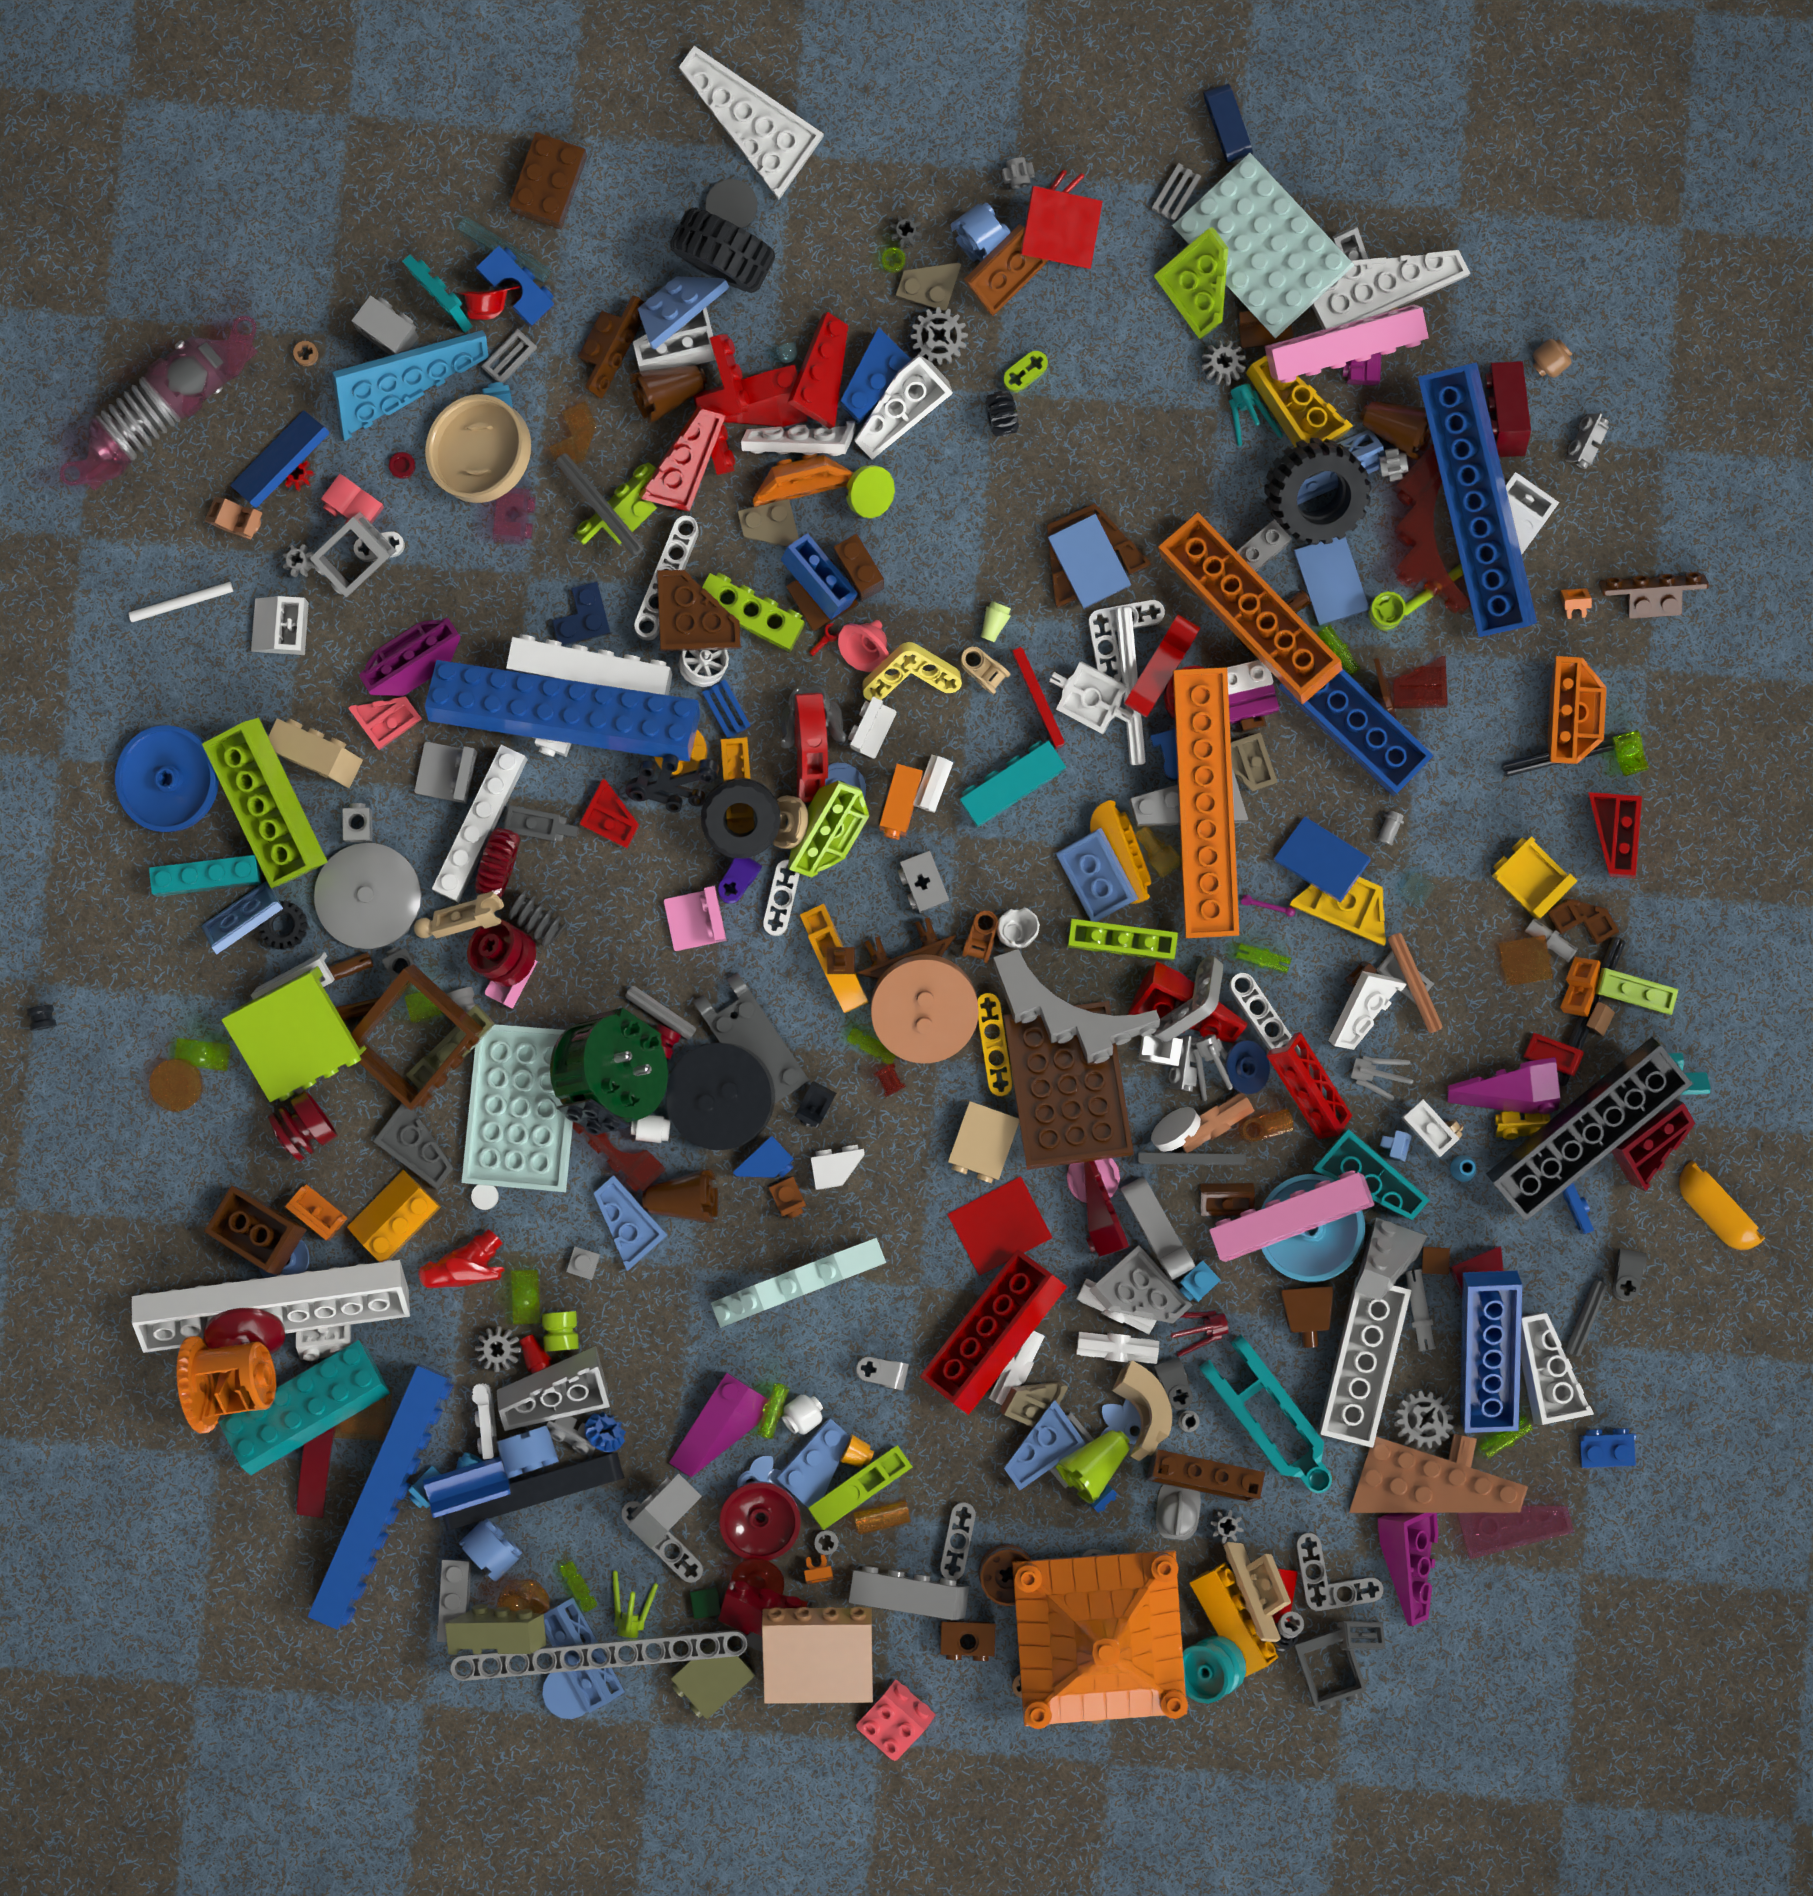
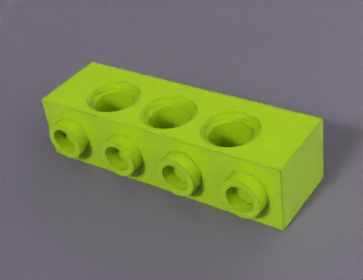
(783, 637)
(1122, 940)

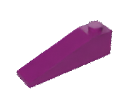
(1525, 1090)
(1407, 1551)

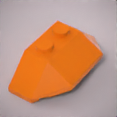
(801, 479)
(1575, 710)

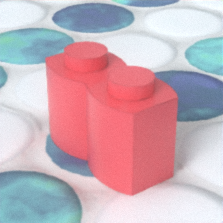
(348, 500)

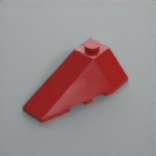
(768, 399)
(1167, 989)

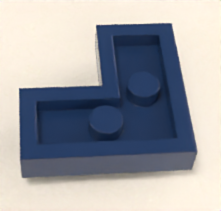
(590, 620)

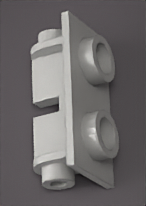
(1591, 429)
(1184, 1076)
(563, 1430)

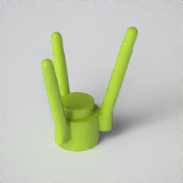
(628, 1624)

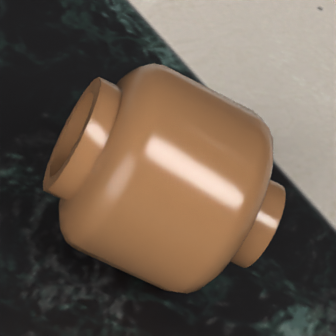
(1552, 358)

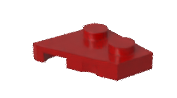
(610, 817)

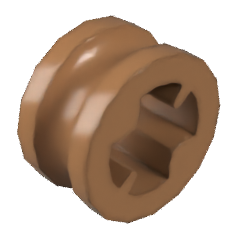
(299, 349)

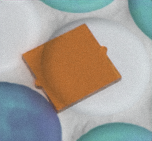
(1526, 960)

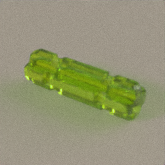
(870, 1046)
(578, 1586)

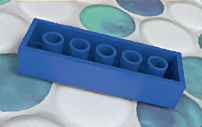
(1365, 731)
(1490, 1351)

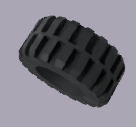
(722, 249)
(1336, 516)

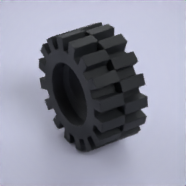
(291, 939)

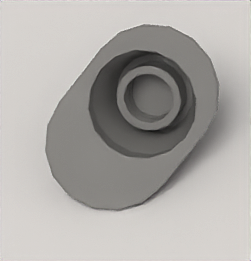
(1177, 1512)

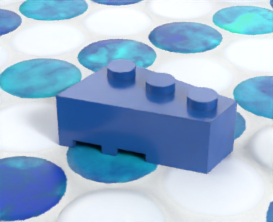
(873, 376)

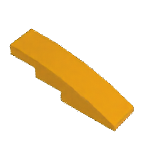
(736, 765)

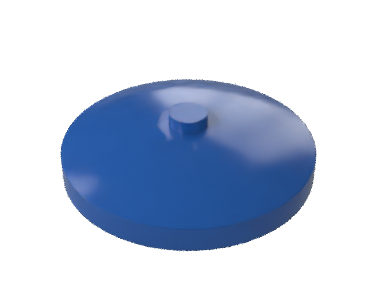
(166, 779)

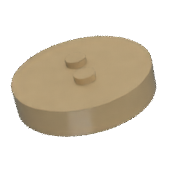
(478, 448)

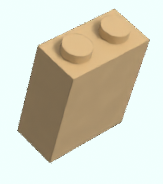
(983, 1142)

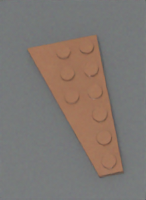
(1417, 1482)

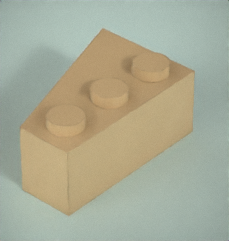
(314, 752)

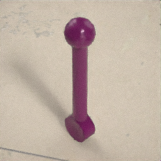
(1247, 900)

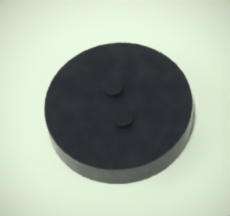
(720, 1096)

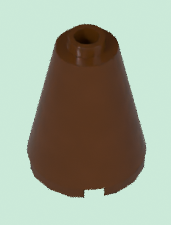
(665, 389)
(1399, 425)
(684, 1197)

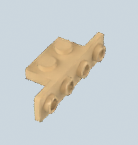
(1260, 1587)

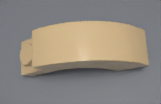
(1152, 1404)

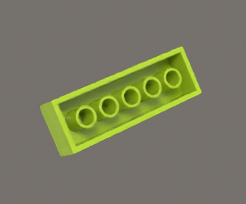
(264, 802)

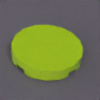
(870, 491)

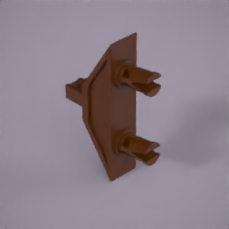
(930, 946)

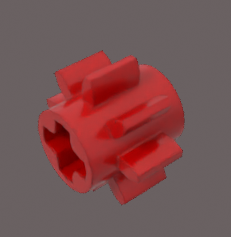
(303, 478)

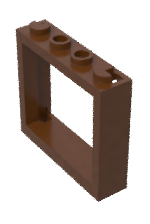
(386, 1074)
(1205, 1476)

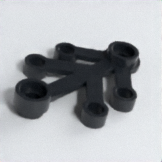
(641, 789)

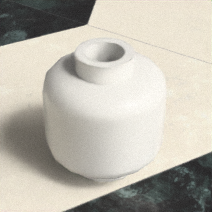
(802, 1414)

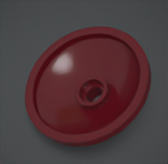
(242, 1327)
(755, 1537)

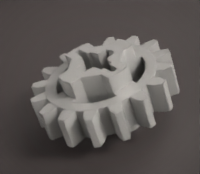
(947, 327)
(1432, 1426)

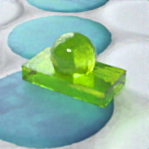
(204, 1054)
(525, 1297)

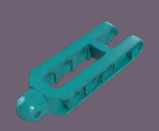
(1309, 1466)

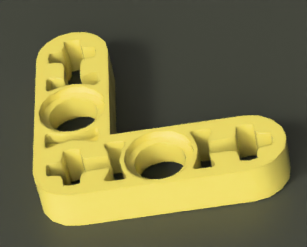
(912, 665)

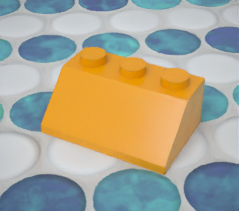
(393, 1217)

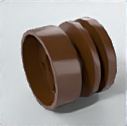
(990, 1574)

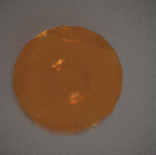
(176, 1084)

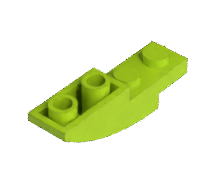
(860, 1487)

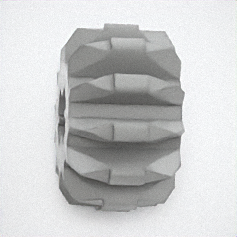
(1217, 369)
(507, 1347)

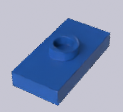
(1578, 1209)

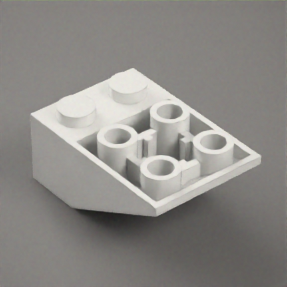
(1529, 508)

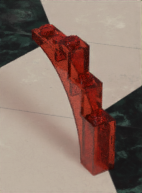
(1417, 529)

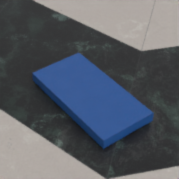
(280, 459)

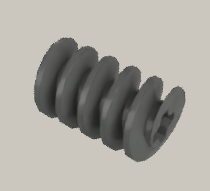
(536, 919)

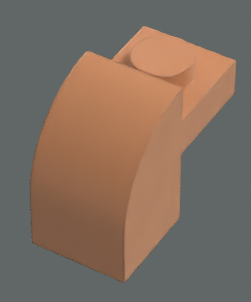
(234, 518)

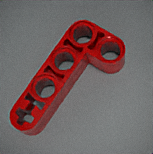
(1161, 666)

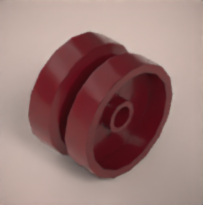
(501, 953)

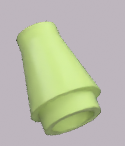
(994, 621)

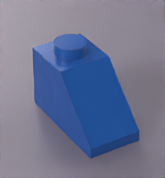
(766, 1162)

